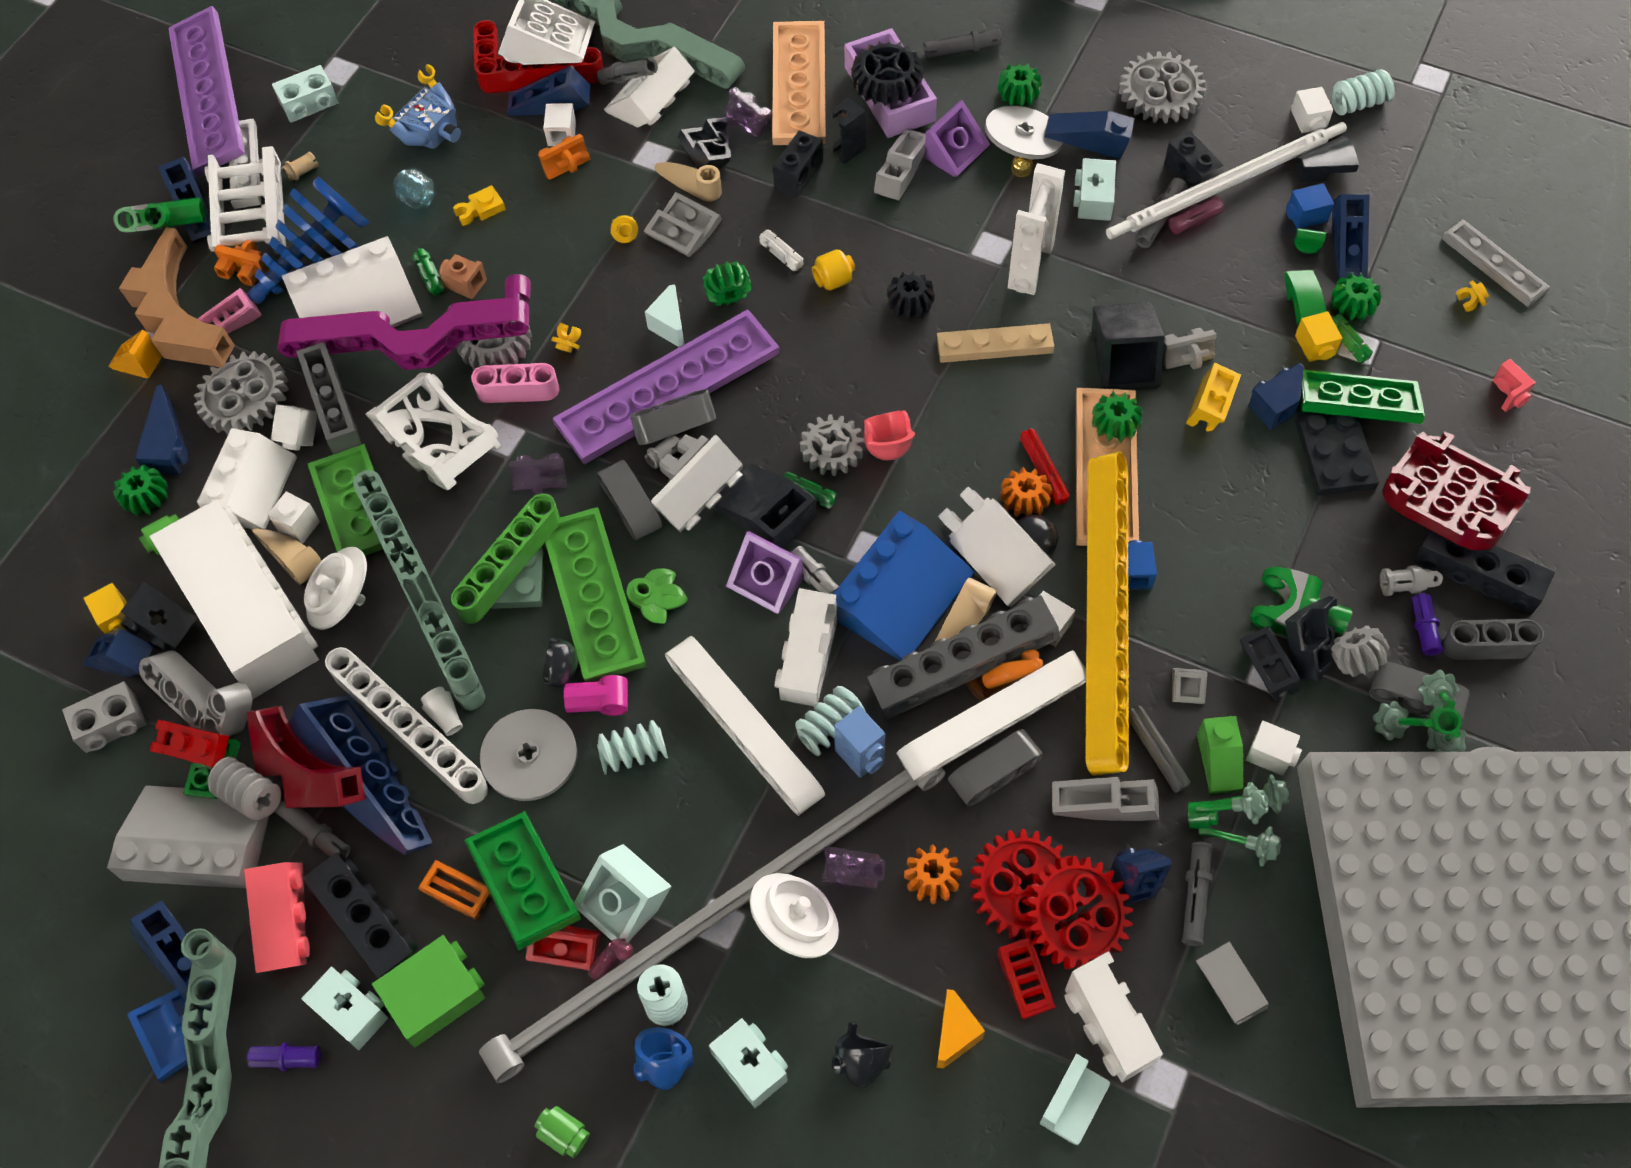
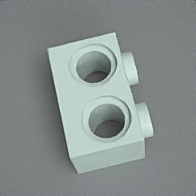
(305, 93)

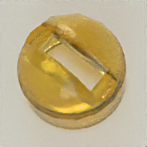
(1021, 166)

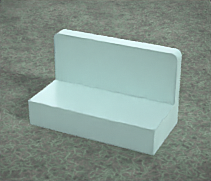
(1075, 1101)

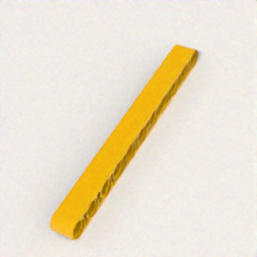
(1107, 616)

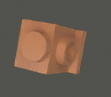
(462, 276)

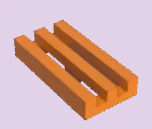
(479, 902)

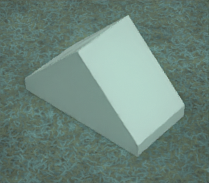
(664, 317)

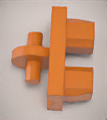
(564, 156)
(243, 259)

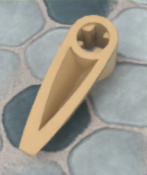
(700, 182)
(289, 553)
(969, 608)

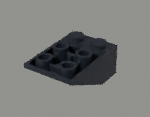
(768, 505)

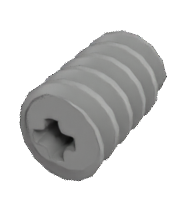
(244, 788)

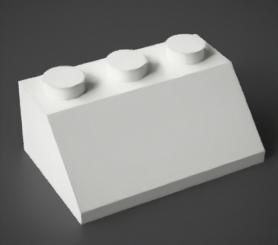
(646, 95)
(248, 477)
(698, 485)

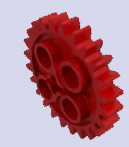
(1061, 886)
(1004, 905)

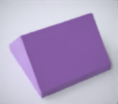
(955, 140)
(765, 573)

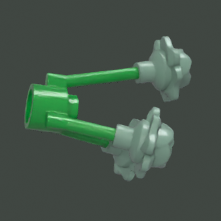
(1443, 720)
(1254, 804)

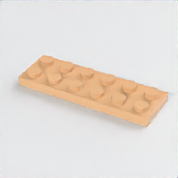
(798, 80)
(1090, 446)

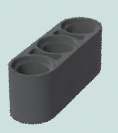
(673, 416)
(629, 500)
(1505, 632)
(1401, 685)
(995, 767)

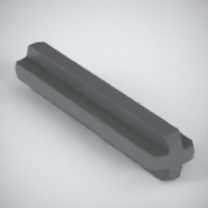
(1158, 749)

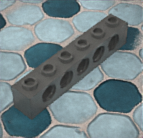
(955, 672)

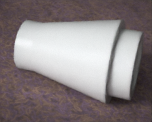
(441, 709)

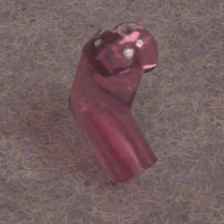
(616, 949)

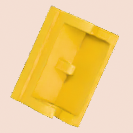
(1214, 397)

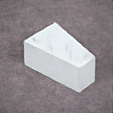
(808, 647)
(1111, 1019)

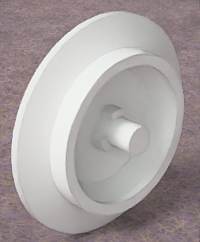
(335, 587)
(794, 915)

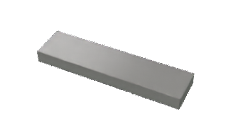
(1495, 263)

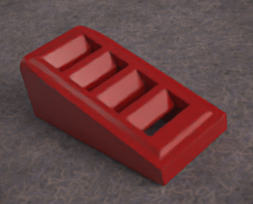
(1017, 948)

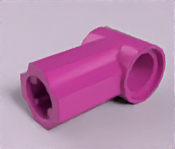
(606, 696)

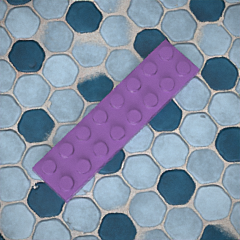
(205, 90)
(700, 364)

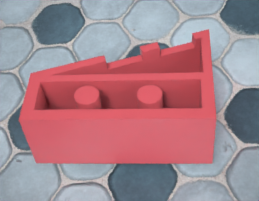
(277, 915)

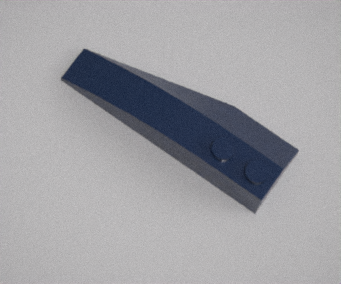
(346, 738)

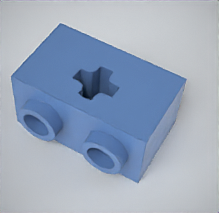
(860, 742)

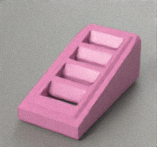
(237, 302)

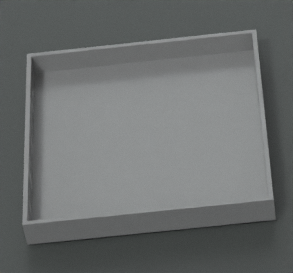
(1477, 922)

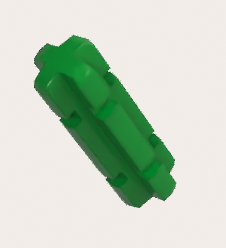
(428, 272)
(1352, 339)
(826, 497)

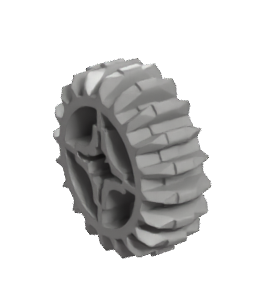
(495, 351)

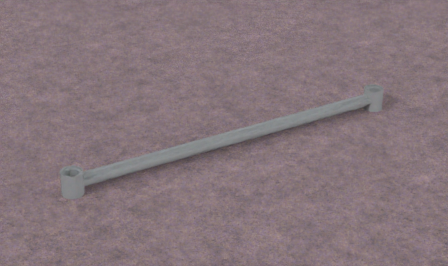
(505, 1055)

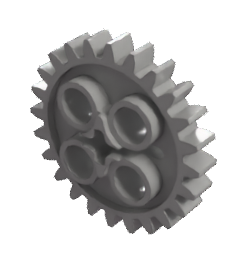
(1162, 87)
(241, 392)

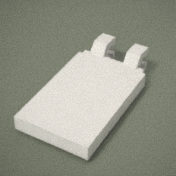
(997, 547)

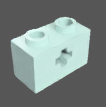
(1096, 189)
(330, 995)
(754, 1082)

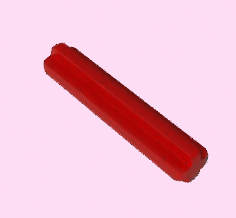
(1044, 465)

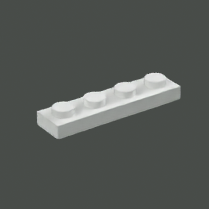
(250, 142)

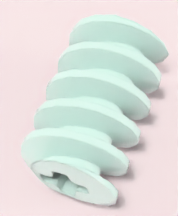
(1362, 92)
(821, 721)
(631, 747)
(661, 981)

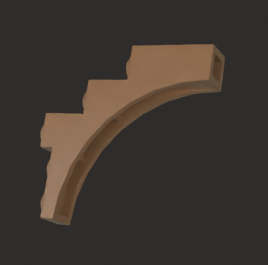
(154, 293)

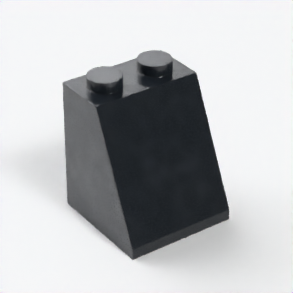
(1128, 345)

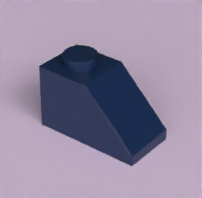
(118, 653)

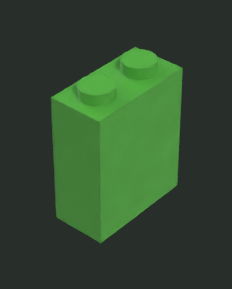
(430, 990)

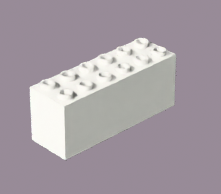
(236, 597)

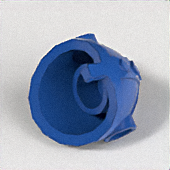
(661, 1057)

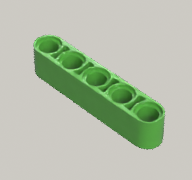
(505, 571)

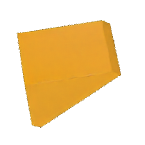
(137, 356)
(959, 1030)

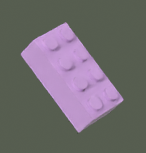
(892, 118)

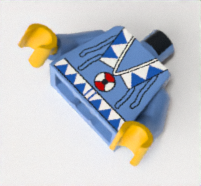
(425, 118)

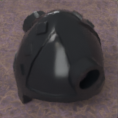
(860, 1057)

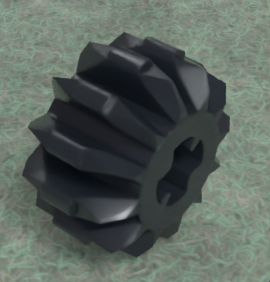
(910, 294)

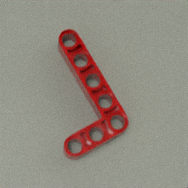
(500, 75)

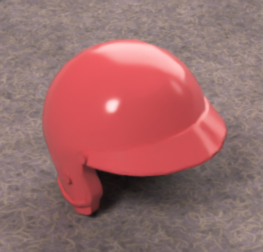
(888, 435)

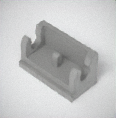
(1233, 983)

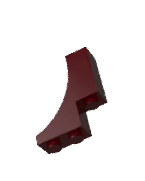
(305, 777)

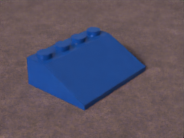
(901, 587)

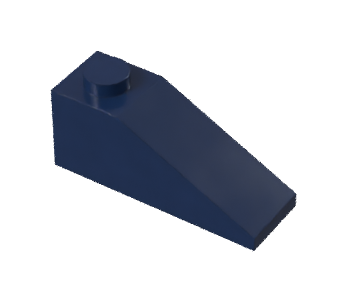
(560, 87)
(1094, 131)
(184, 185)
(1351, 234)
(162, 438)
(1141, 873)
(161, 941)

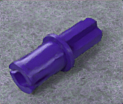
(1426, 624)
(284, 1056)

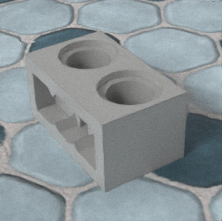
(102, 712)

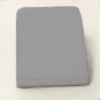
(1189, 685)

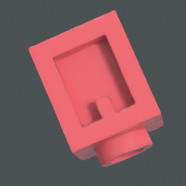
(1514, 383)

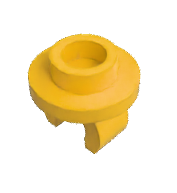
(624, 229)
(1476, 292)
(565, 342)

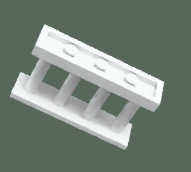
(270, 190)
(1036, 229)

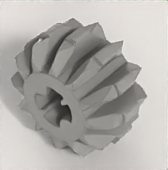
(1360, 651)

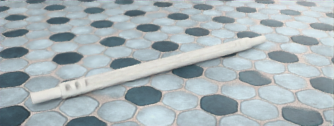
(1225, 180)

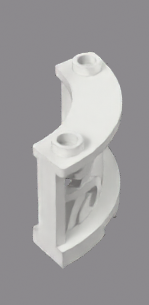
(461, 451)

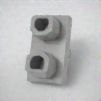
(1189, 349)
(688, 448)

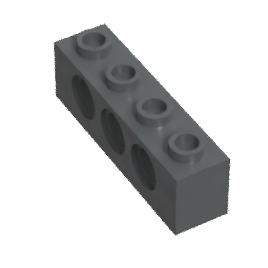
(329, 398)

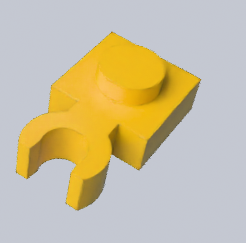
(482, 204)

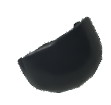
(1041, 531)
(560, 663)

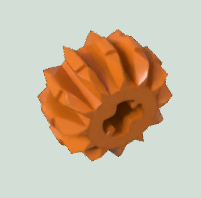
(1025, 492)
(944, 870)

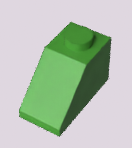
(1221, 754)

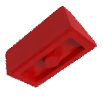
(567, 948)

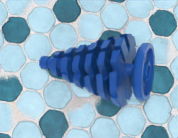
(302, 245)

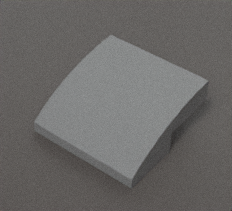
(683, 224)

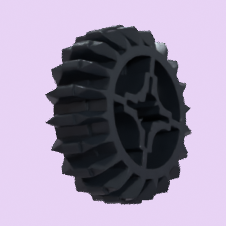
(894, 73)

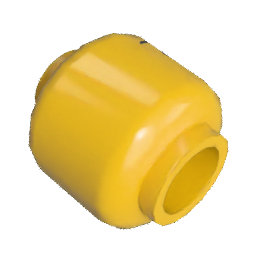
(833, 270)

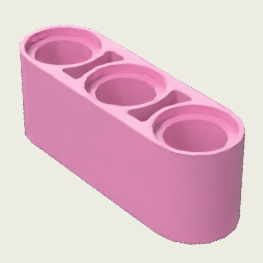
(515, 383)

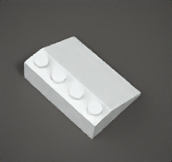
(545, 34)
(353, 283)

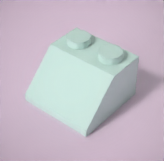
(621, 893)

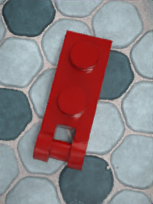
(189, 743)

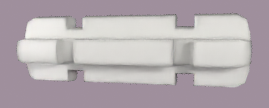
(781, 250)

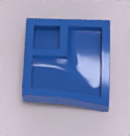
(161, 1034)

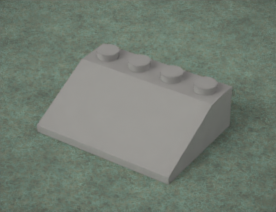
(186, 841)

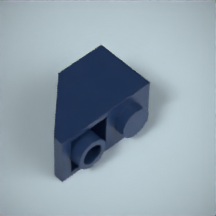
(1279, 397)

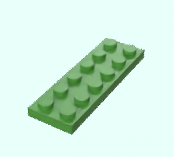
(593, 597)

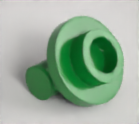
(1309, 240)

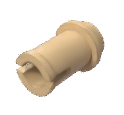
(300, 166)

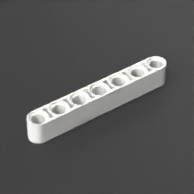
(992, 716)
(745, 725)
(412, 736)

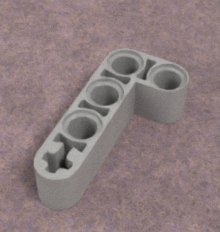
(195, 697)

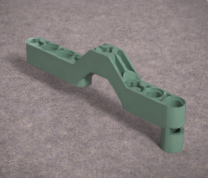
(635, 44)
(419, 590)
(205, 1051)

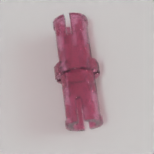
(1209, 208)

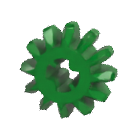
(1019, 84)
(727, 283)
(1356, 296)
(1117, 417)
(140, 490)

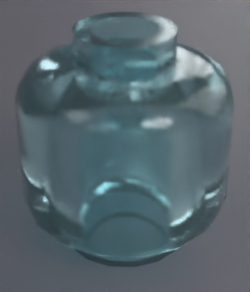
(414, 188)

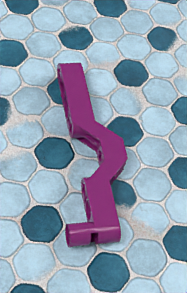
(414, 347)

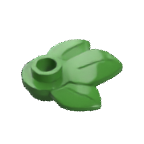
(660, 594)

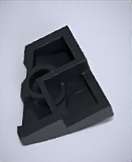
(708, 143)
(1332, 157)
(1311, 639)

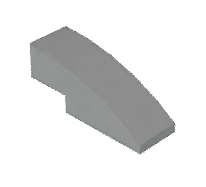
(900, 164)
(1106, 799)

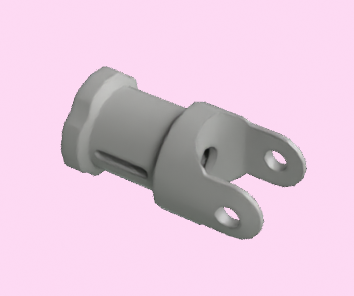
(1414, 580)

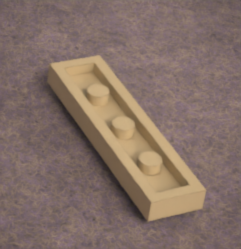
(995, 343)

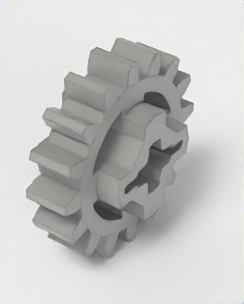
(834, 448)

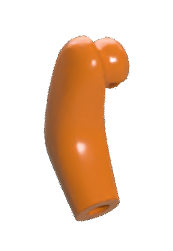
(1013, 670)

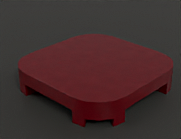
(1454, 492)

